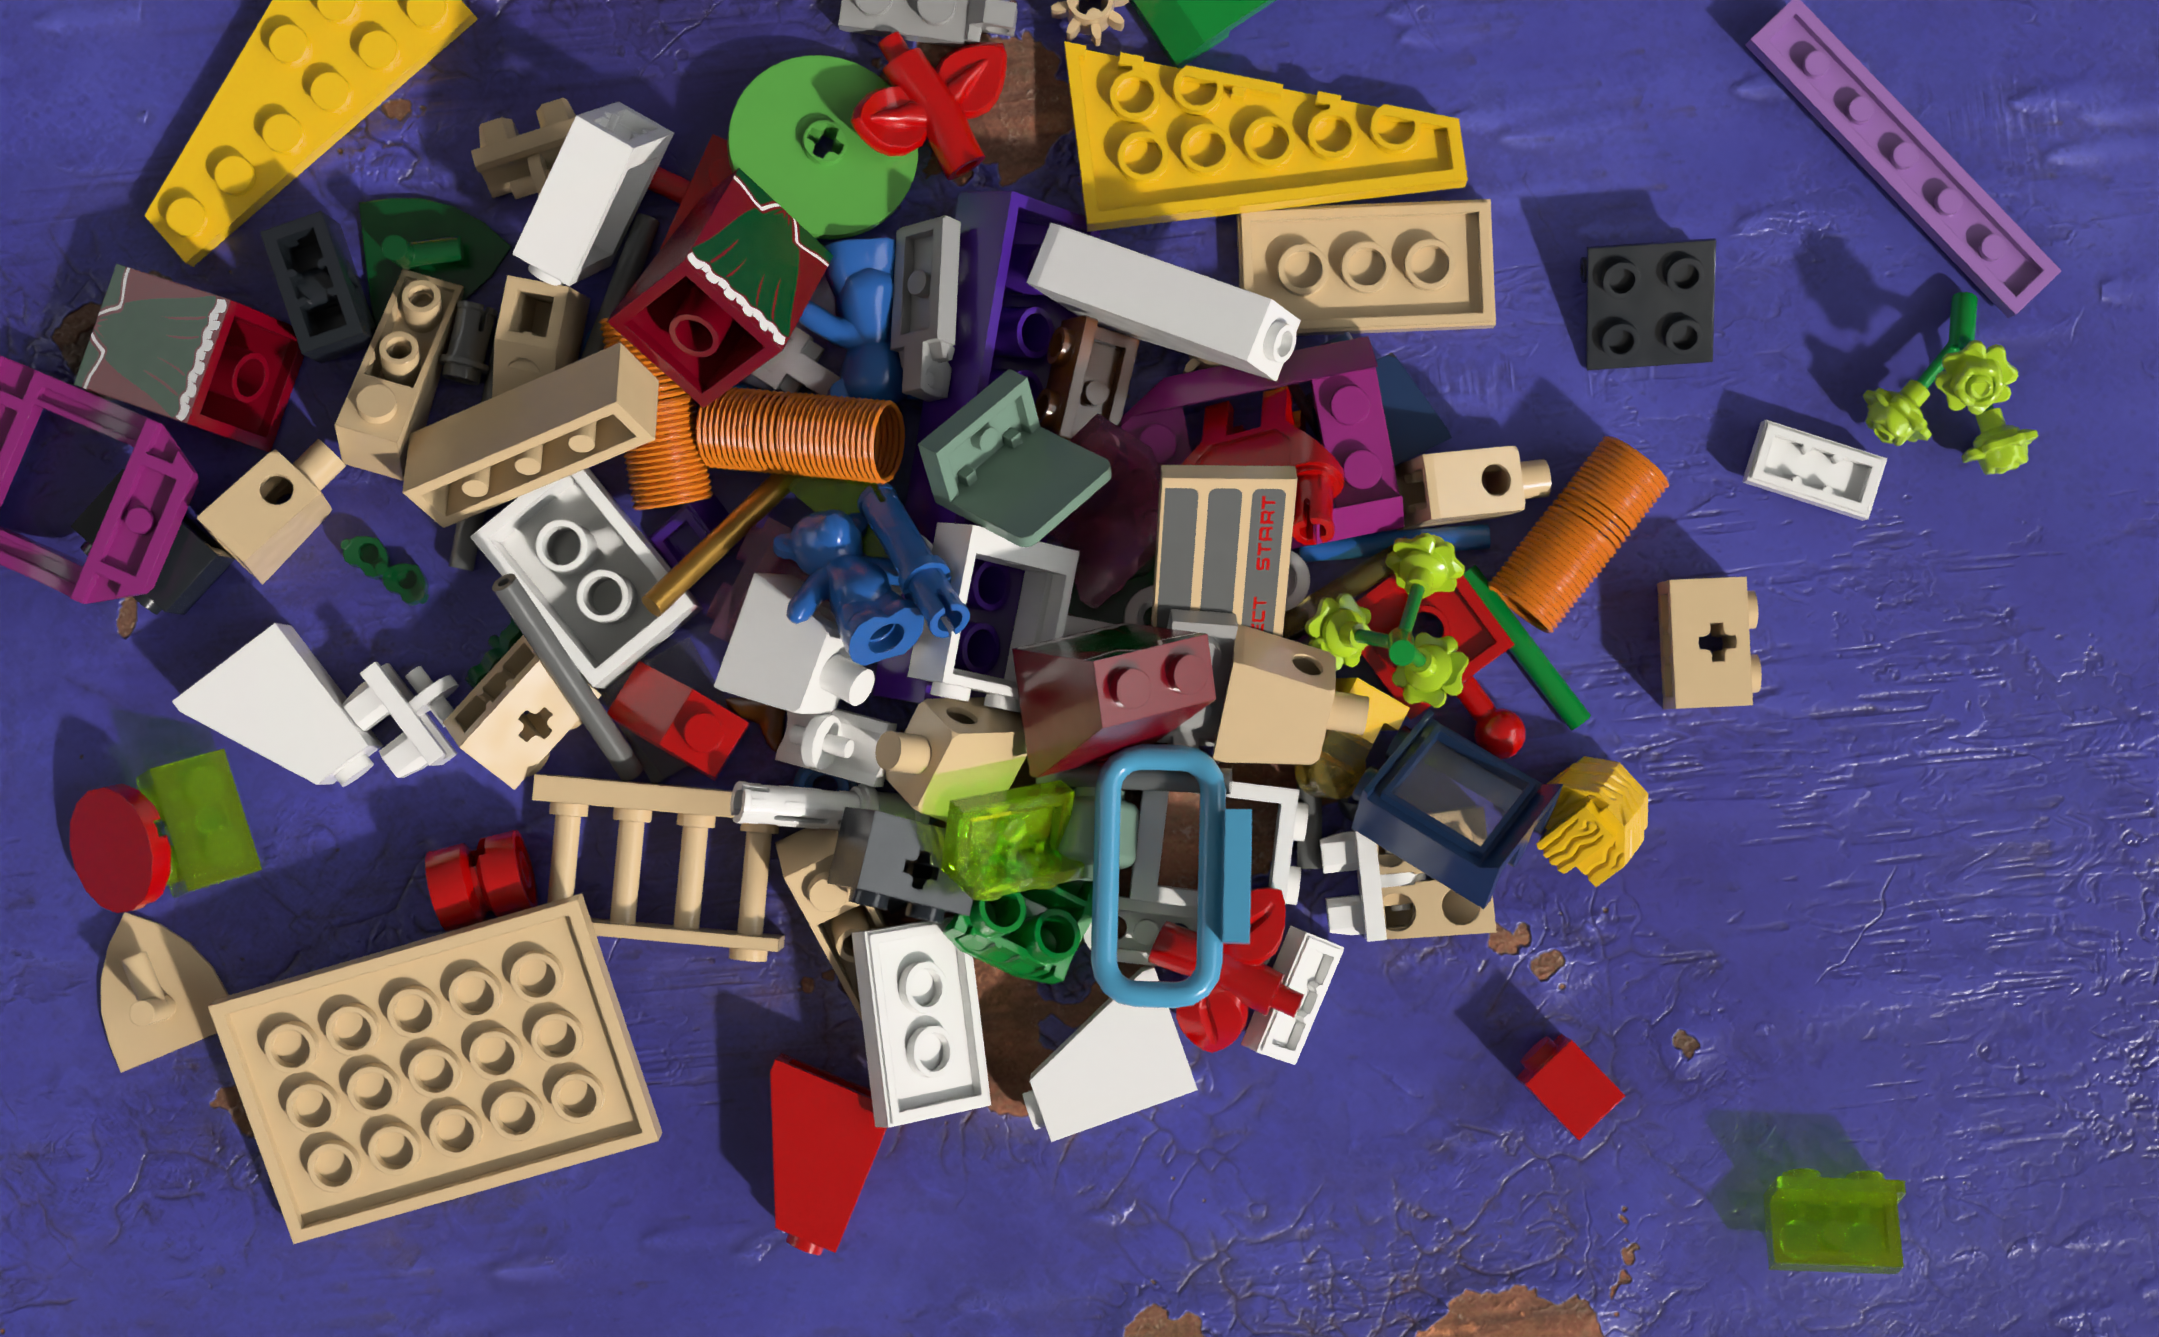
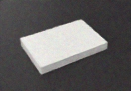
(919, 1023)

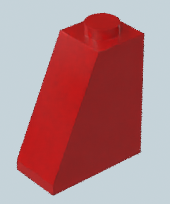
(820, 1151)

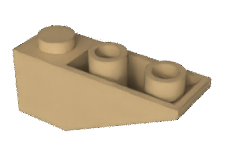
(536, 331)
(398, 375)
(806, 868)

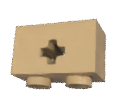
(1692, 674)
(493, 722)

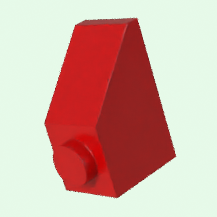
(678, 720)

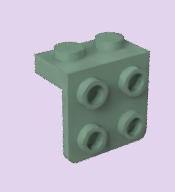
(1006, 469)

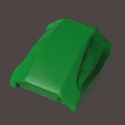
(1027, 931)

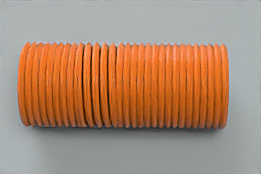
(807, 433)
(670, 466)
(1566, 551)

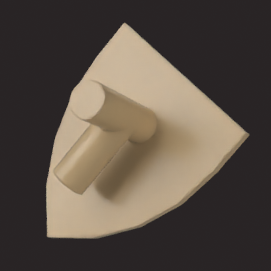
(155, 992)

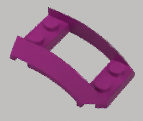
(1347, 416)
(141, 513)

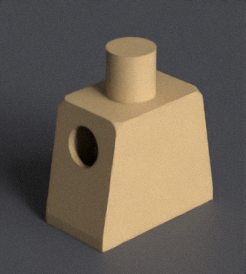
(1468, 486)
(266, 533)
(1282, 702)
(952, 753)

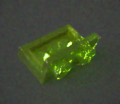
(202, 822)
(1009, 841)
(1834, 1222)

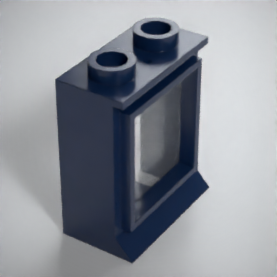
(1451, 808)

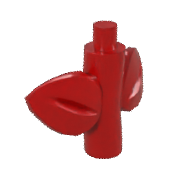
(932, 102)
(1243, 977)

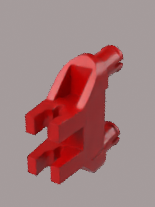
(1277, 442)

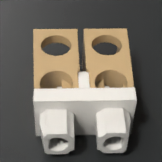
(1394, 896)

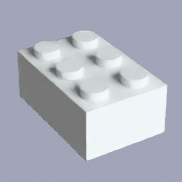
(585, 573)

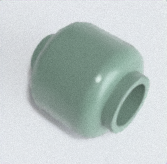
(1079, 835)

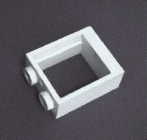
(592, 194)
(1039, 614)
(1290, 826)

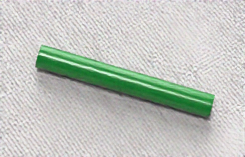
(1530, 655)

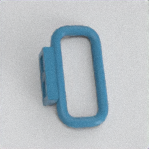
(1222, 876)

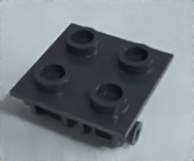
(1649, 303)

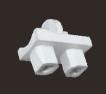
(388, 695)
(835, 745)

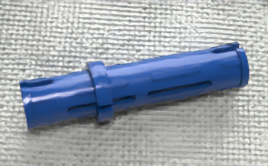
(921, 574)

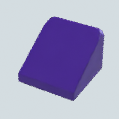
(689, 528)

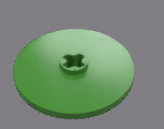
(775, 139)

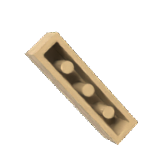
(532, 436)

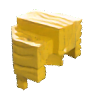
(1595, 819)

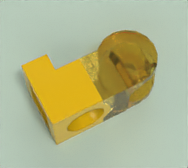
(1345, 753)

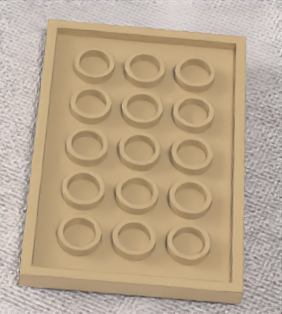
(436, 1069)

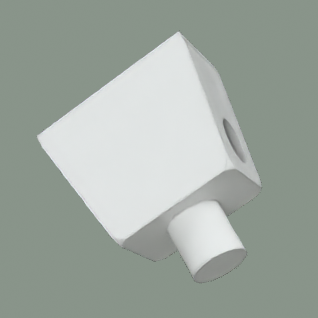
(789, 663)

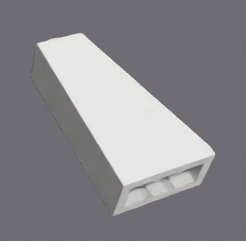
(1164, 303)

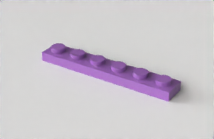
(1903, 158)

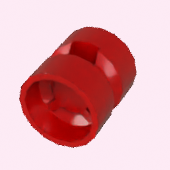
(472, 882)

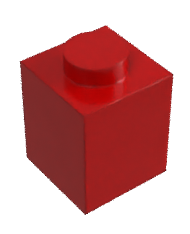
(1568, 1084)

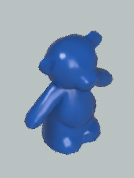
(863, 292)
(868, 613)

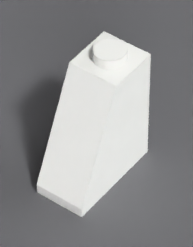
(284, 708)
(1110, 1068)

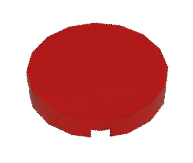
(119, 848)

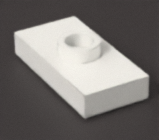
(1814, 470)
(1308, 968)

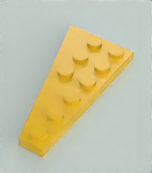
(288, 100)
(1220, 144)

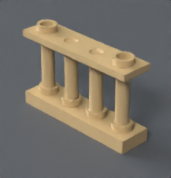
(633, 807)

